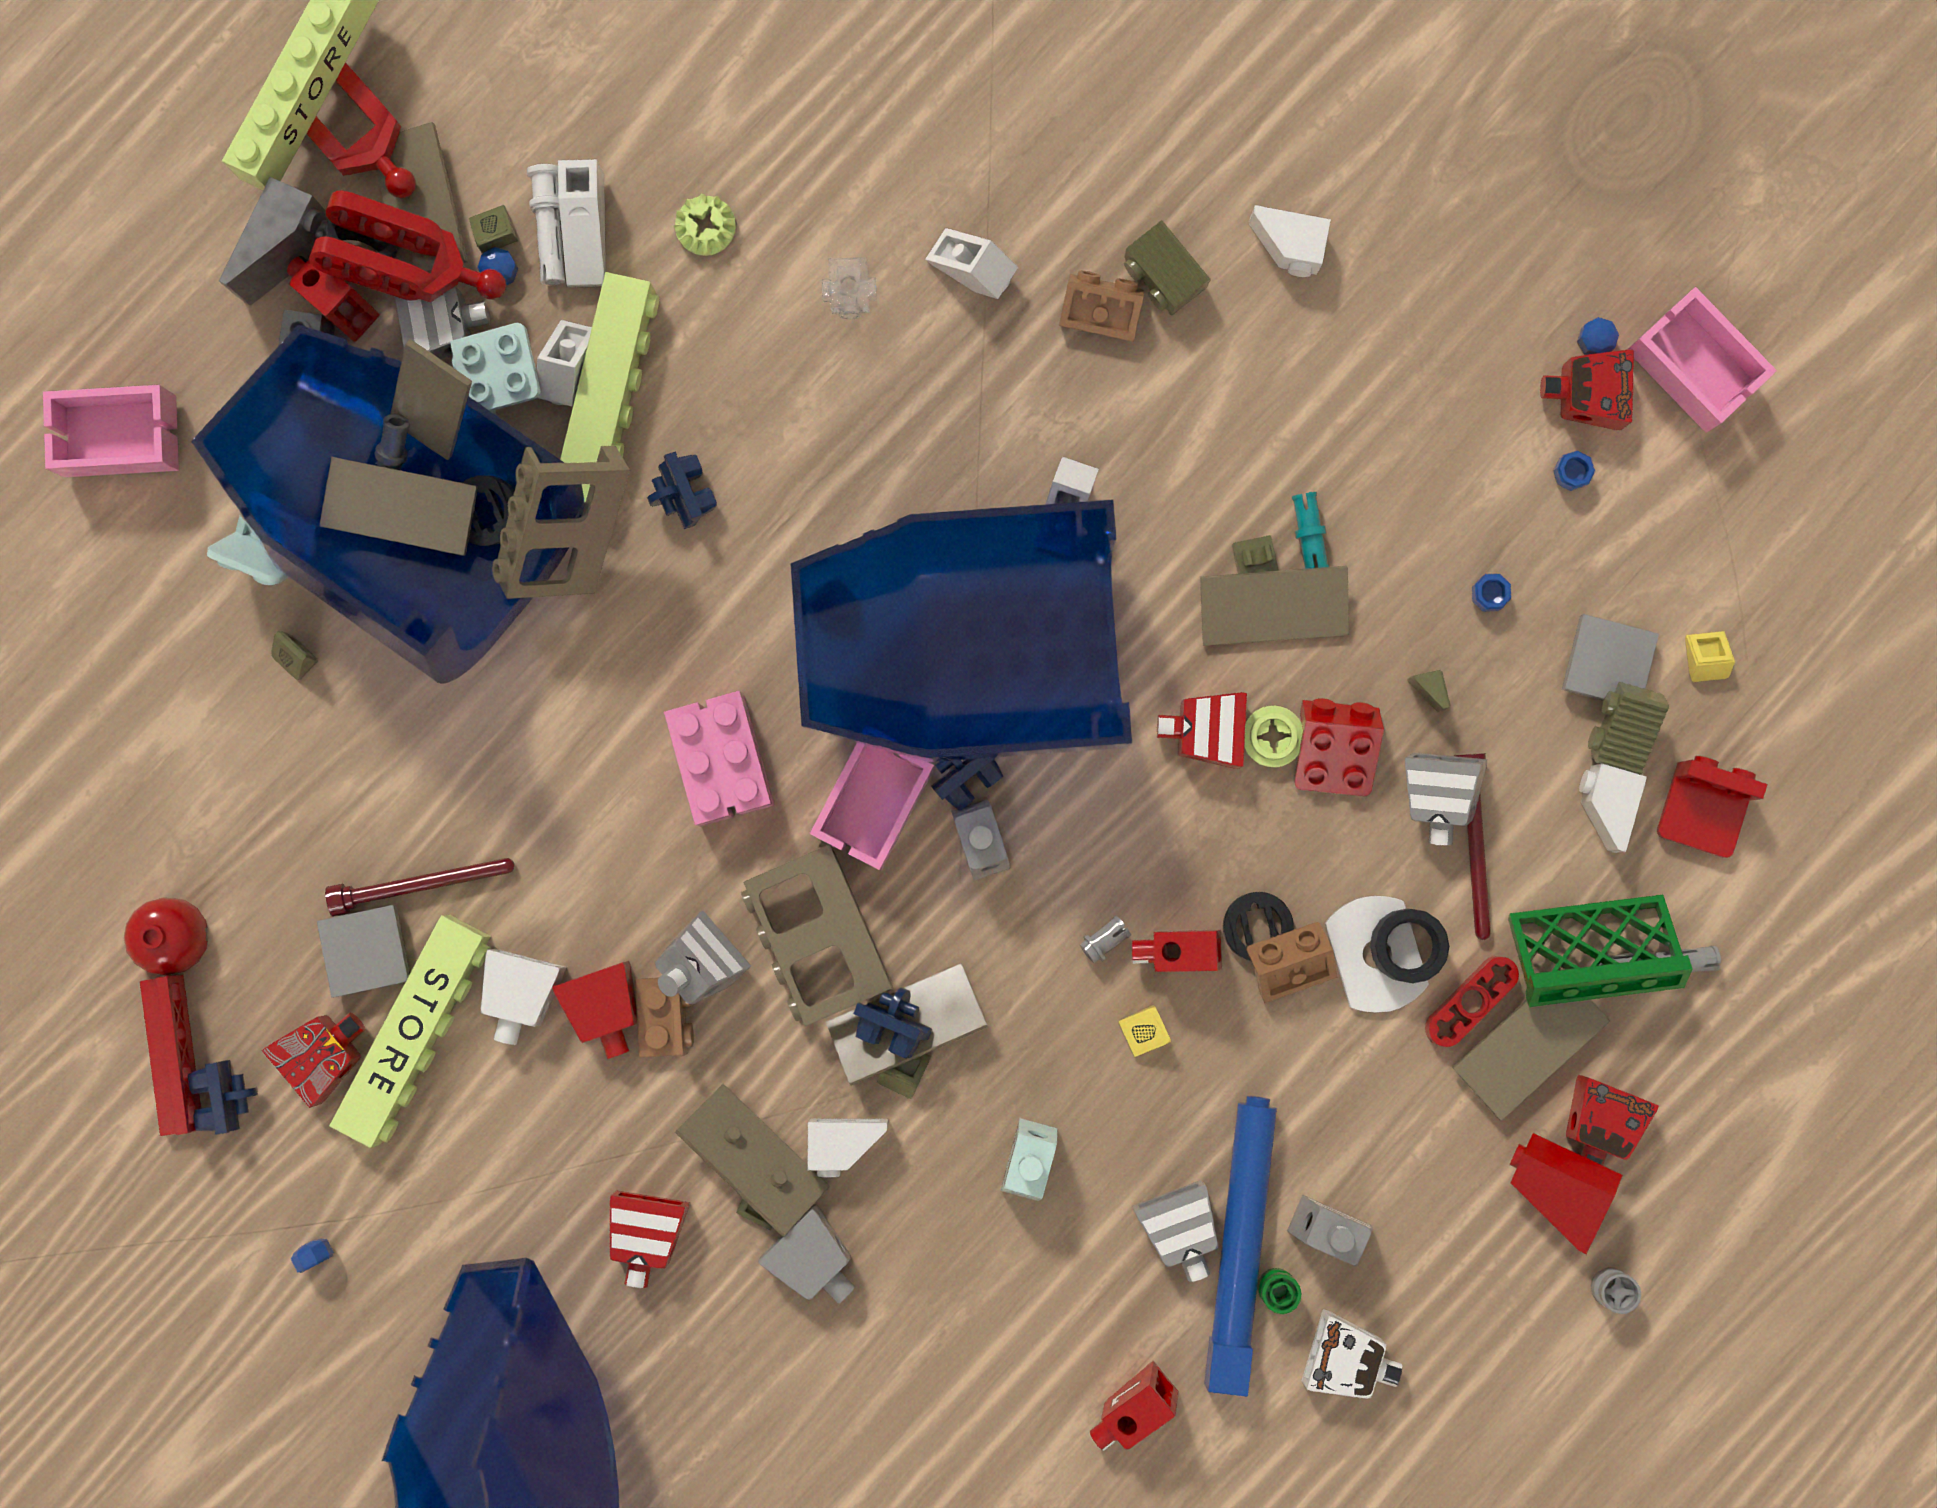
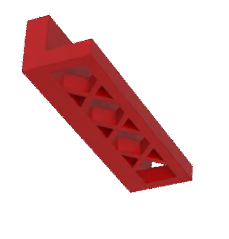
(170, 1052)

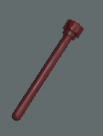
(1478, 868)
(342, 898)

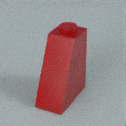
(1565, 1188)

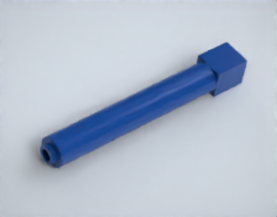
(1230, 1344)

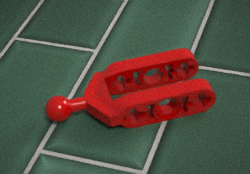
(371, 150)
(390, 274)

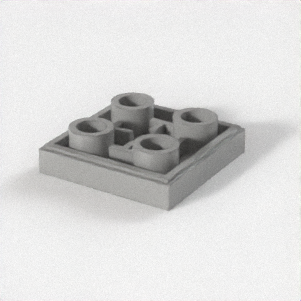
(1607, 655)
(363, 950)

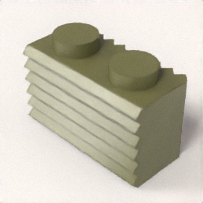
(1165, 268)
(1628, 727)

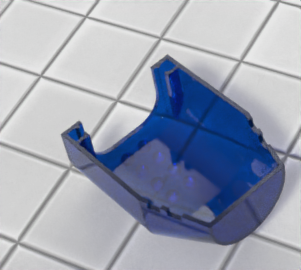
(274, 462)
(965, 634)

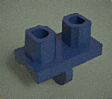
(676, 493)
(952, 785)
(875, 1018)
(226, 1094)

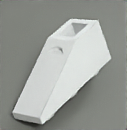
(582, 221)

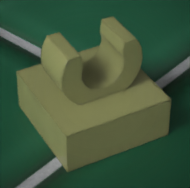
(1255, 555)

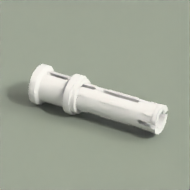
(546, 208)

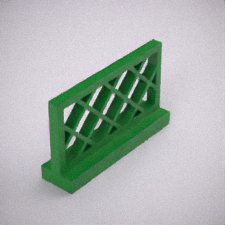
(1598, 980)

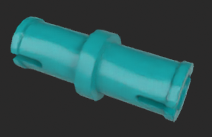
(1310, 530)

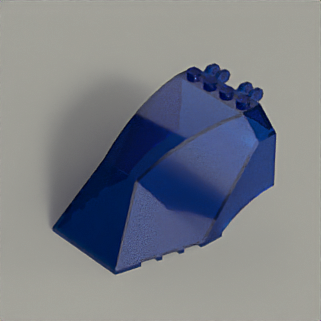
(504, 1405)

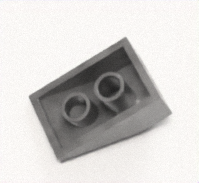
(276, 233)

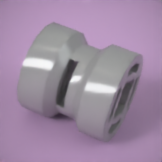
(1621, 1296)

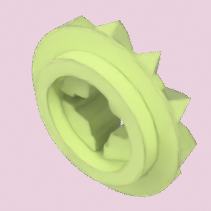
(711, 240)
(1285, 723)

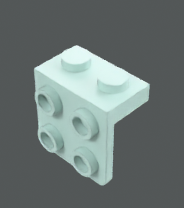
(498, 365)
(244, 553)

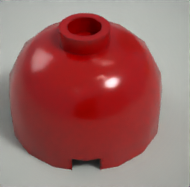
(166, 936)

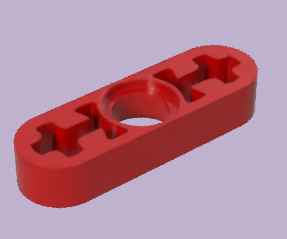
(1485, 974)

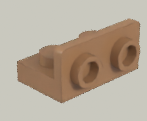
(1102, 305)
(1292, 961)
(661, 1021)

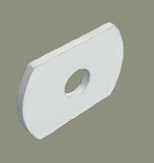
(1365, 986)

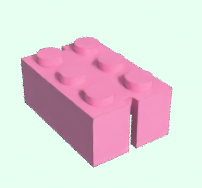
(1701, 360)
(110, 431)
(719, 758)
(872, 803)

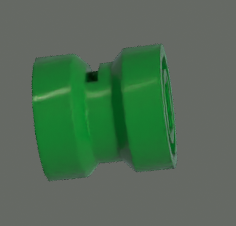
(1273, 1286)

